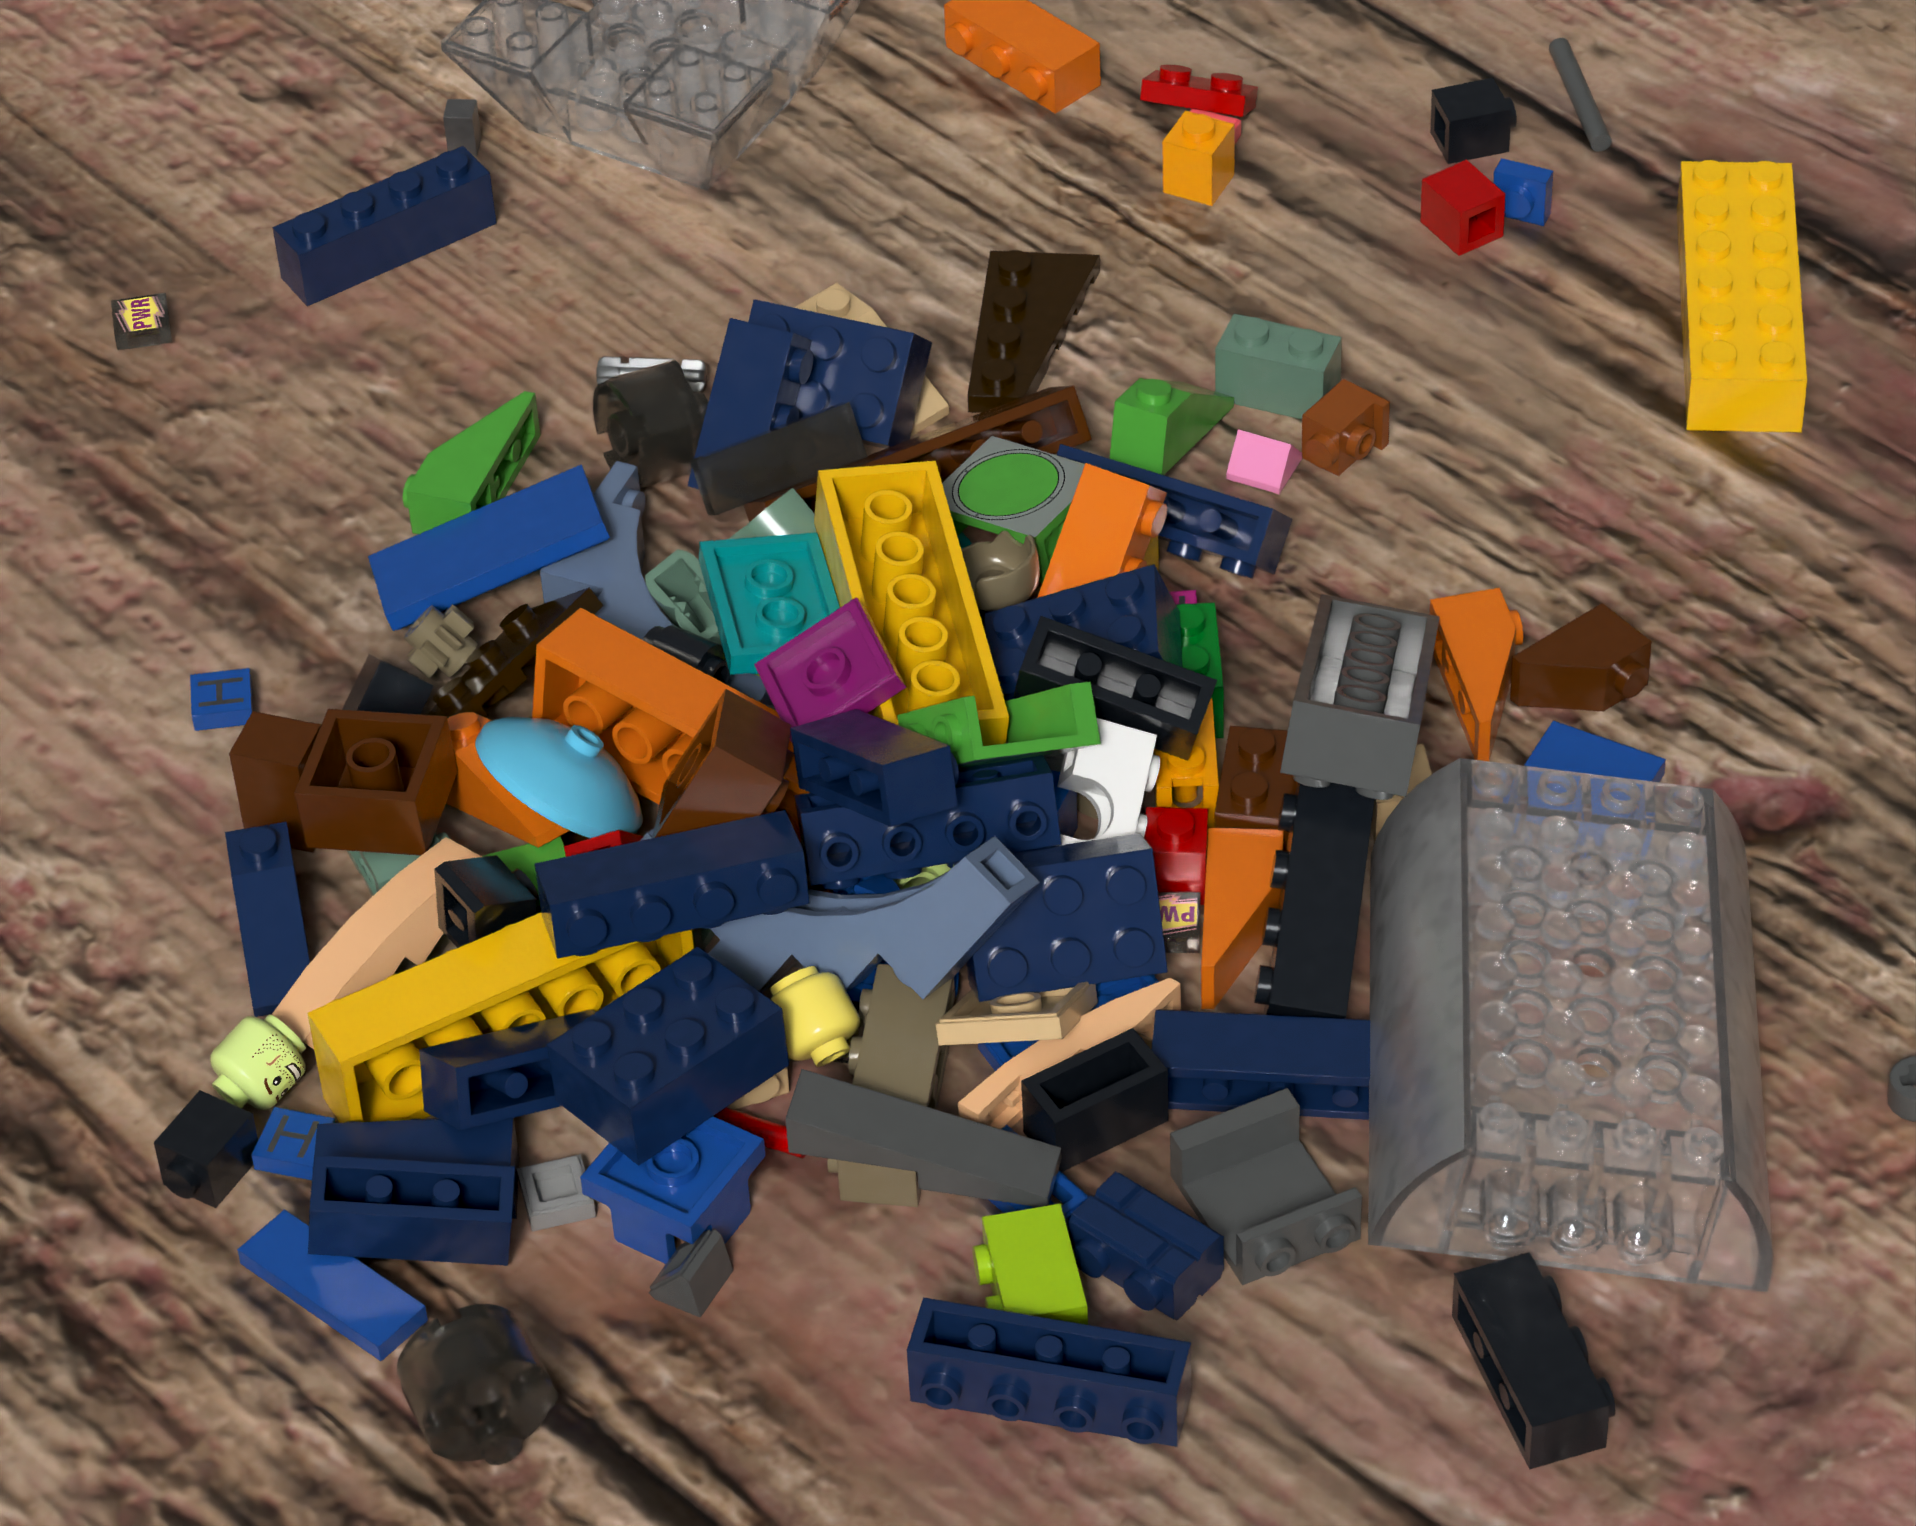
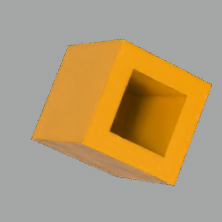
(1198, 158)

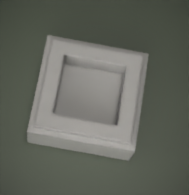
(555, 1193)

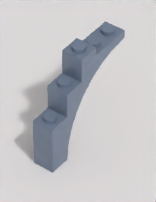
(917, 930)

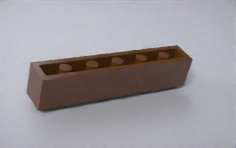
(1035, 421)

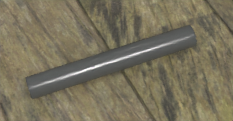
(1580, 94)

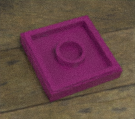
(831, 669)

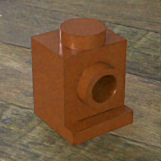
(1344, 427)

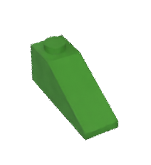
(1162, 421)
(473, 465)

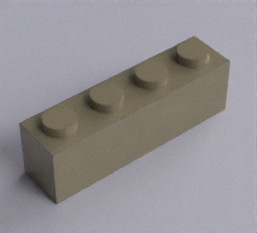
(899, 1059)

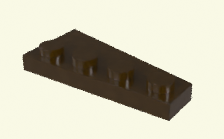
(1023, 321)
(498, 663)

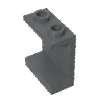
(1262, 1188)

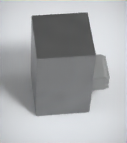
(462, 125)

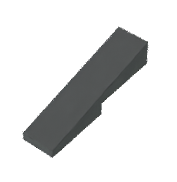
(945, 1150)

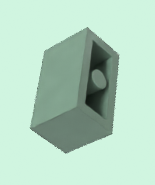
(1276, 365)

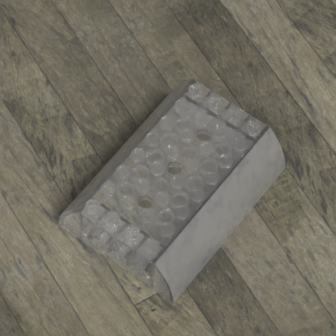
(1481, 1022)

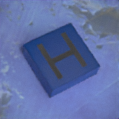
(221, 699)
(288, 1143)

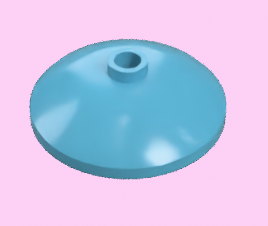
(560, 774)

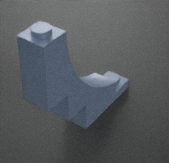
(616, 567)

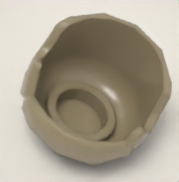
(1002, 571)

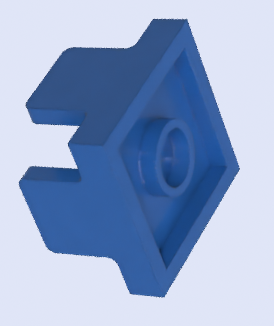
(680, 1190)

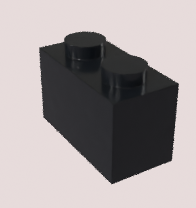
(1096, 1098)

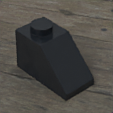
(481, 898)

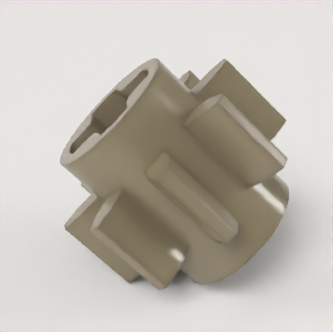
(440, 641)

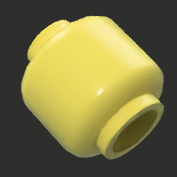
(815, 1015)

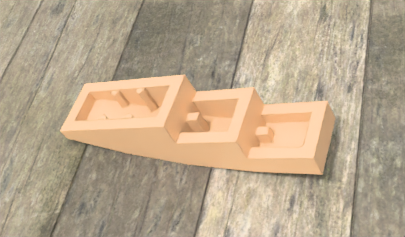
(374, 940)
(999, 1096)

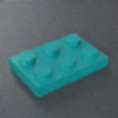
(765, 593)

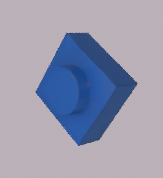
(1526, 191)

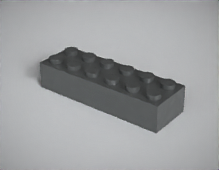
(1360, 697)

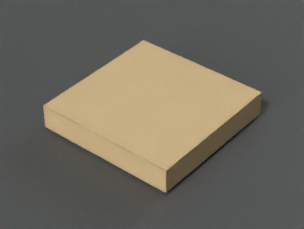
(1016, 1016)

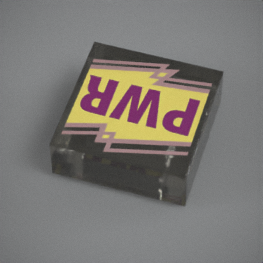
(141, 321)
(1180, 921)

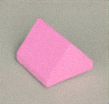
(1262, 462)

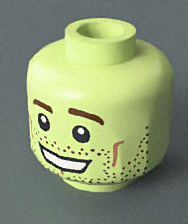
(257, 1062)

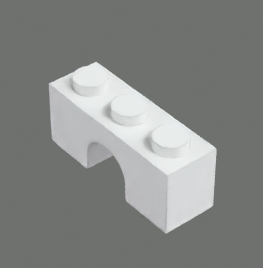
(1113, 778)

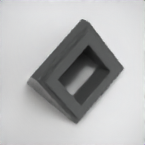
(694, 1274)

